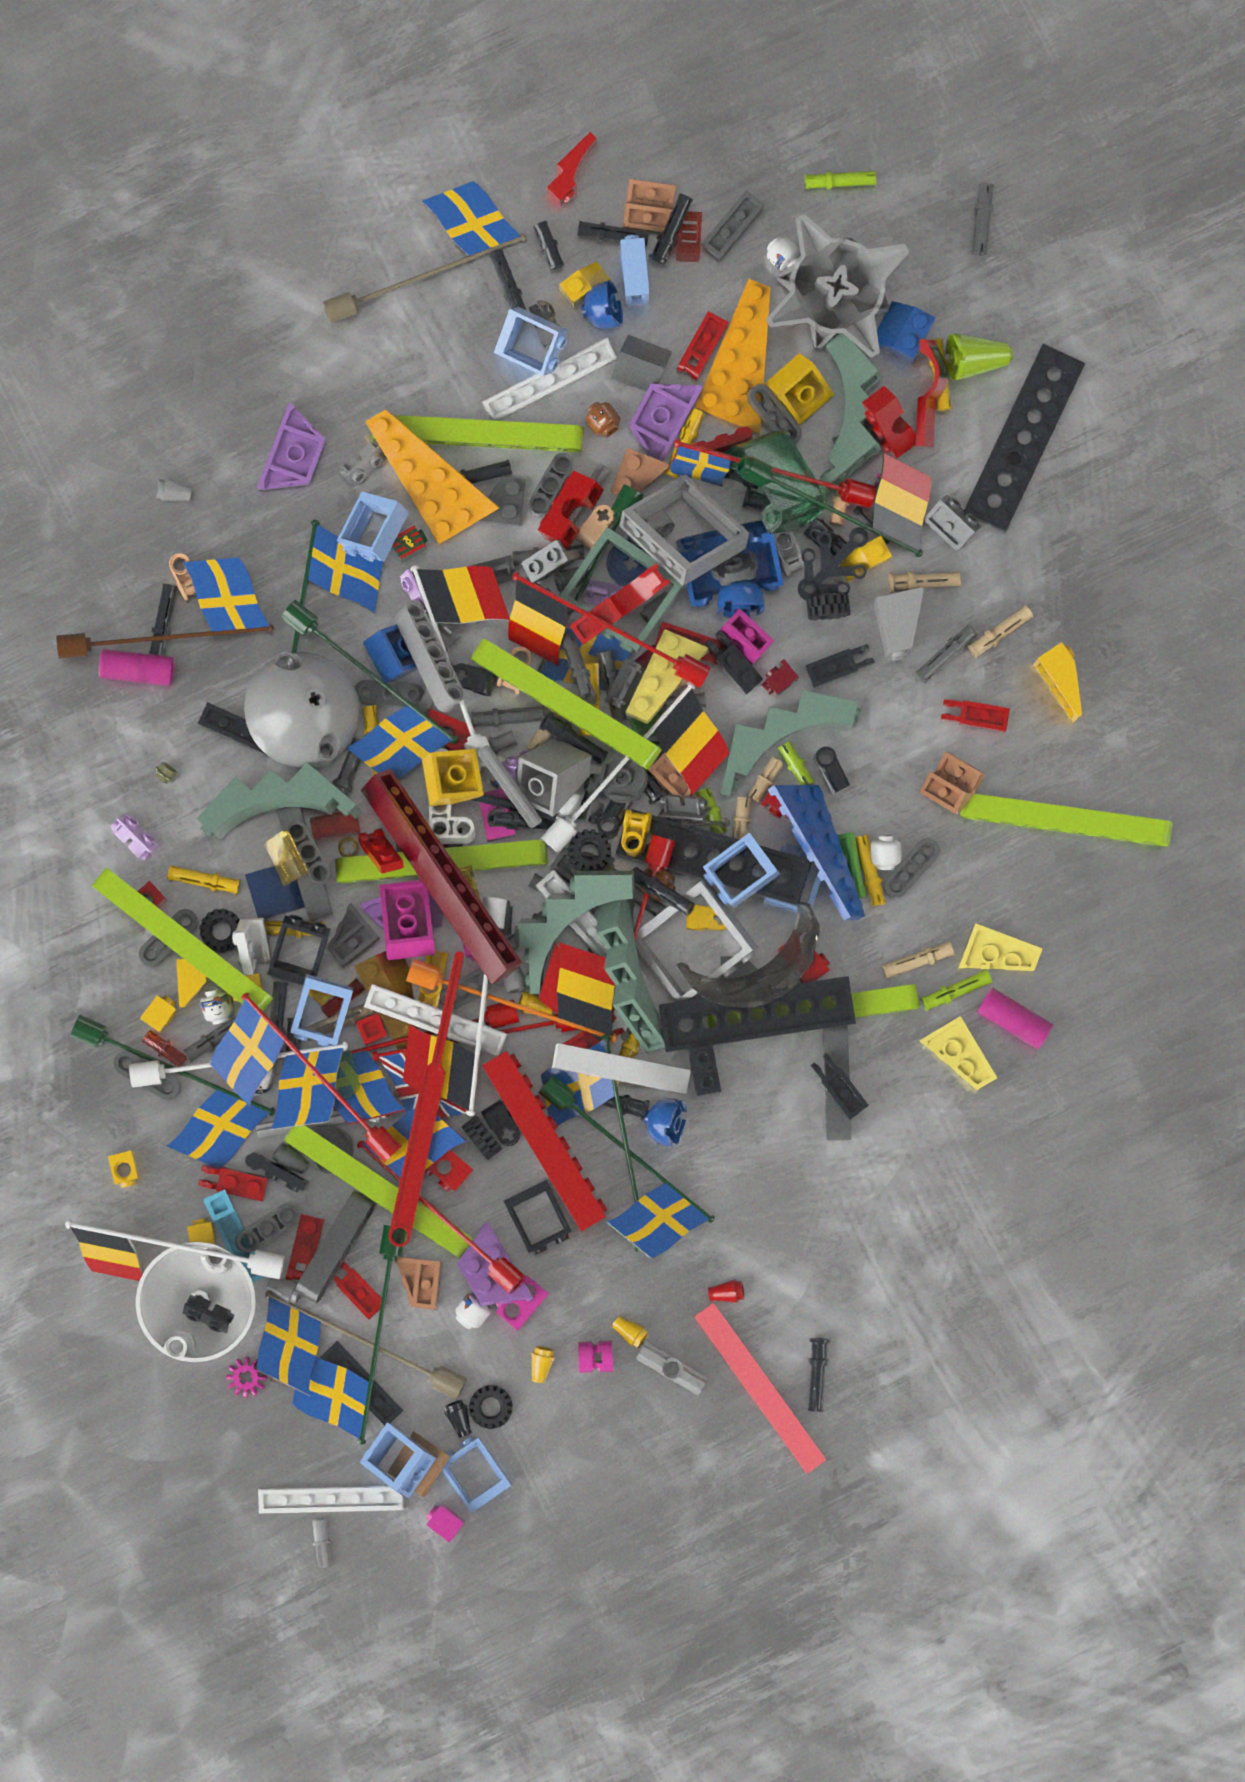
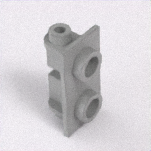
(356, 471)

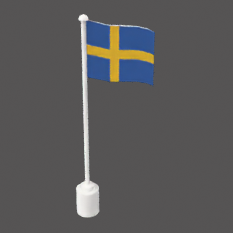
(300, 1093)

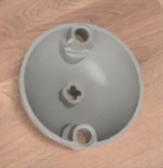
(287, 723)

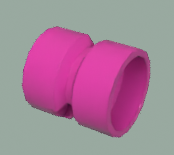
(587, 1360)

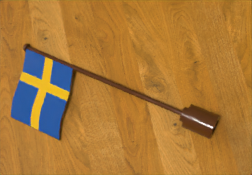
(223, 596)

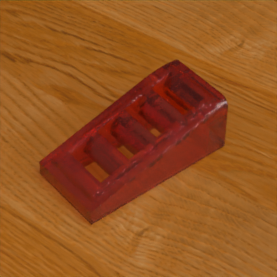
(687, 250)

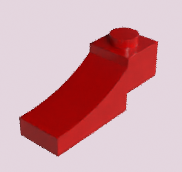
(564, 186)

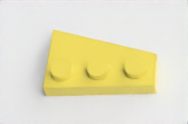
(998, 951)
(961, 1052)

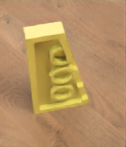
(659, 678)

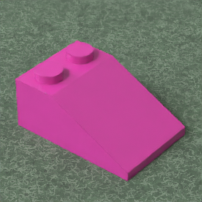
(407, 920)

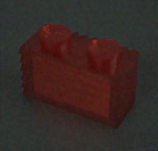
(334, 826)

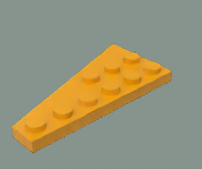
(739, 362)
(437, 488)

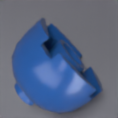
(602, 307)
(741, 595)
(666, 1121)

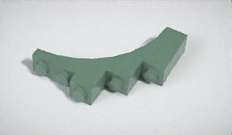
(590, 890)

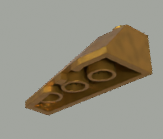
(391, 976)

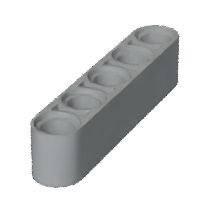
(429, 656)

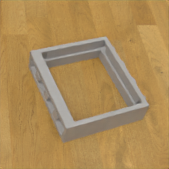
(661, 551)
(726, 917)

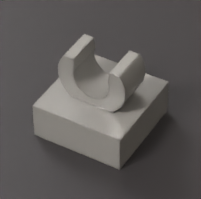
(448, 635)

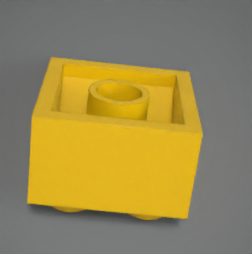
(800, 388)
(452, 776)

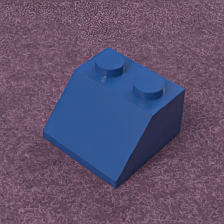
(902, 330)
(390, 654)

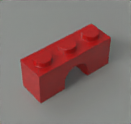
(884, 413)
(577, 492)

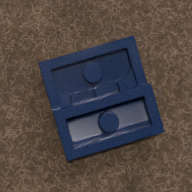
(270, 894)

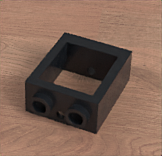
(289, 971)
(705, 1082)
(534, 1191)

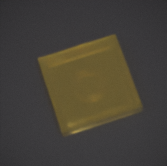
(285, 857)

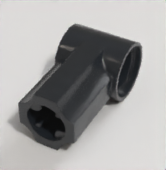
(832, 772)
(613, 813)

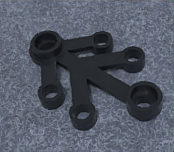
(829, 567)

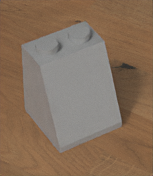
(897, 621)
(552, 774)

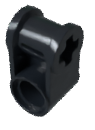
(477, 680)
(499, 1120)

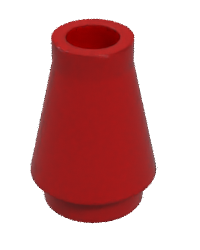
(727, 1292)

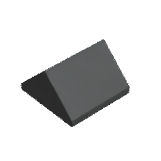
(640, 363)

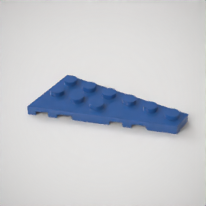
(820, 843)

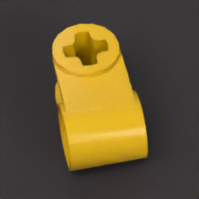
(636, 827)
(703, 919)

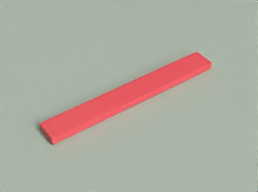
(760, 1388)

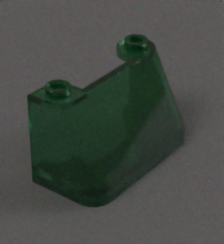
(787, 510)

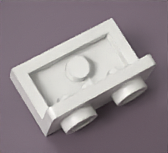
(252, 944)

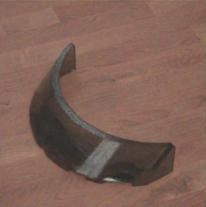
(771, 980)

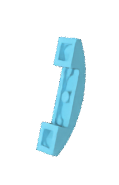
(228, 1226)

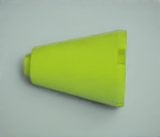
(975, 355)

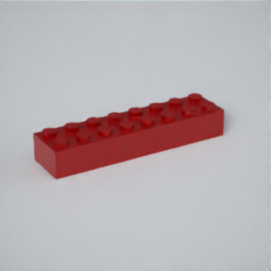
(544, 1141)

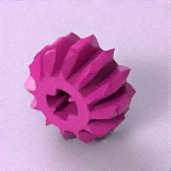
(244, 1369)

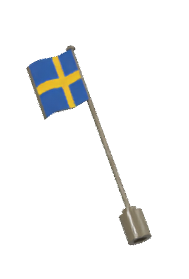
(471, 224)
(293, 1342)

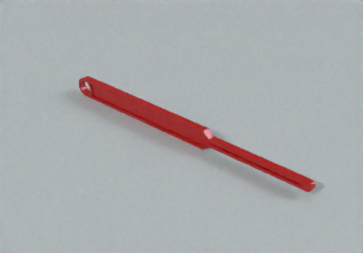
(424, 1119)

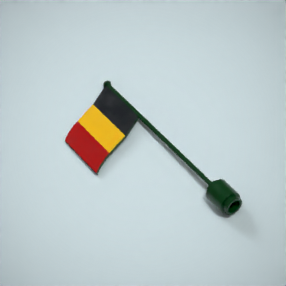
(897, 505)

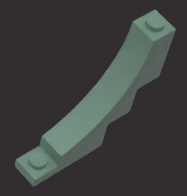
(854, 442)
(752, 743)
(304, 790)
(623, 966)

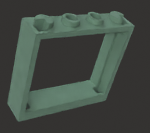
(645, 560)

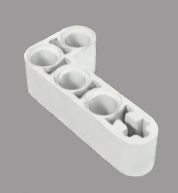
(451, 824)

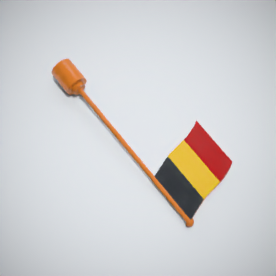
(582, 990)

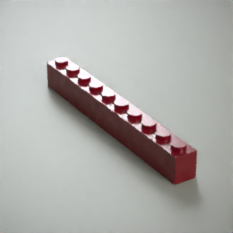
(441, 876)

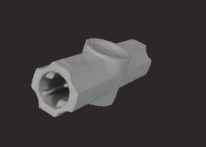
(686, 1375)

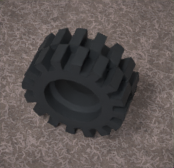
(828, 607)
(594, 838)
(207, 925)
(481, 1137)
(505, 1407)

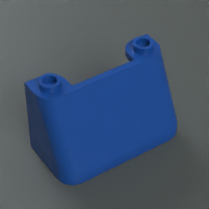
(759, 542)

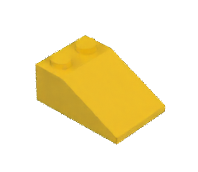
(1060, 675)

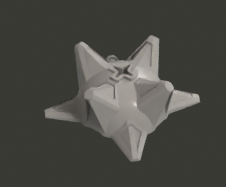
(860, 283)

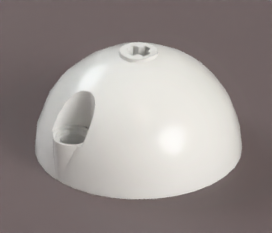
(167, 1287)

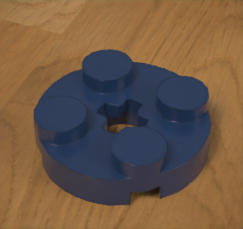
(618, 571)

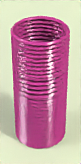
(134, 666)
(1007, 1015)

